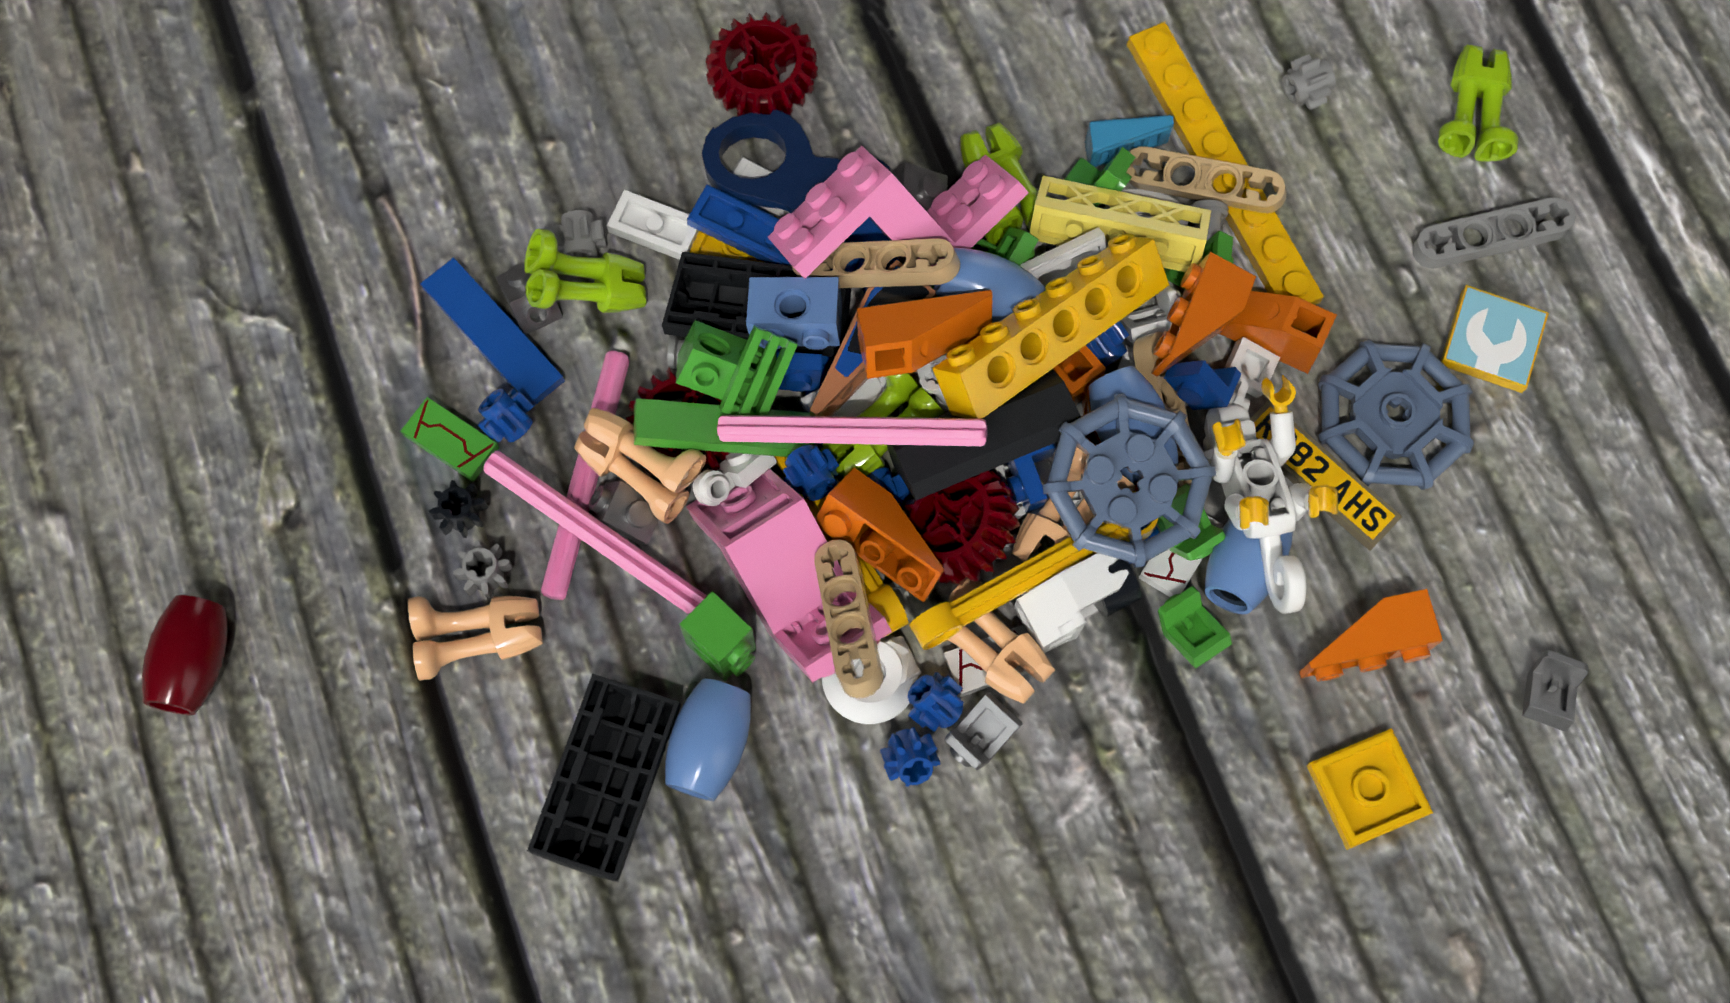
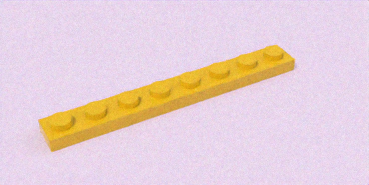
(1206, 136)

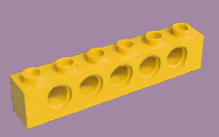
(1050, 326)

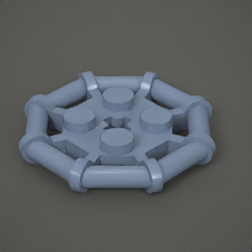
(1389, 437)
(1138, 455)

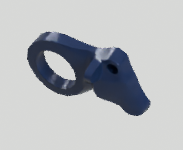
(789, 183)

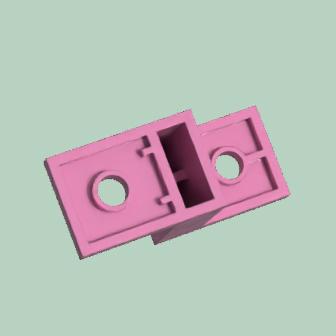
(867, 189)
(772, 551)

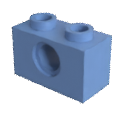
(815, 298)

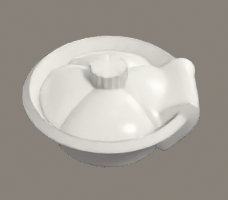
(891, 698)

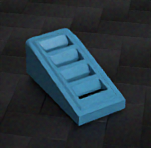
(1108, 136)

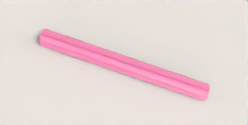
(852, 430)
(583, 481)
(593, 532)

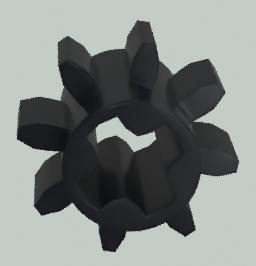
(448, 505)

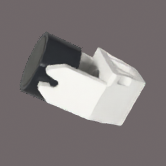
(1058, 608)

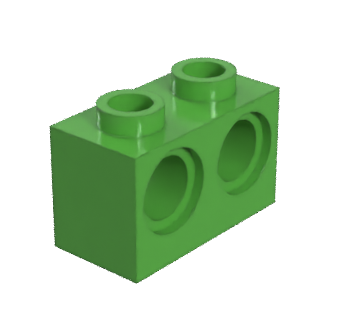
(710, 360)
(719, 637)

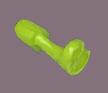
(1491, 84)
(1006, 153)
(613, 275)
(897, 391)

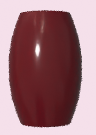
(184, 655)

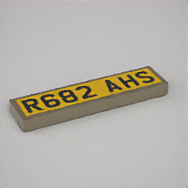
(1359, 507)

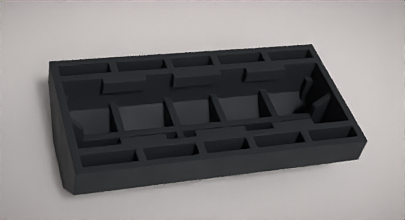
(717, 294)
(1014, 430)
(604, 778)

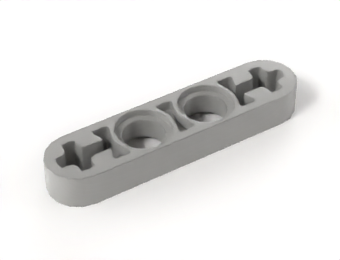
(1495, 237)

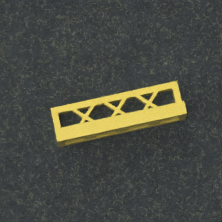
(1064, 220)

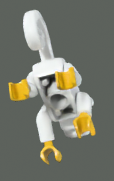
(1257, 489)

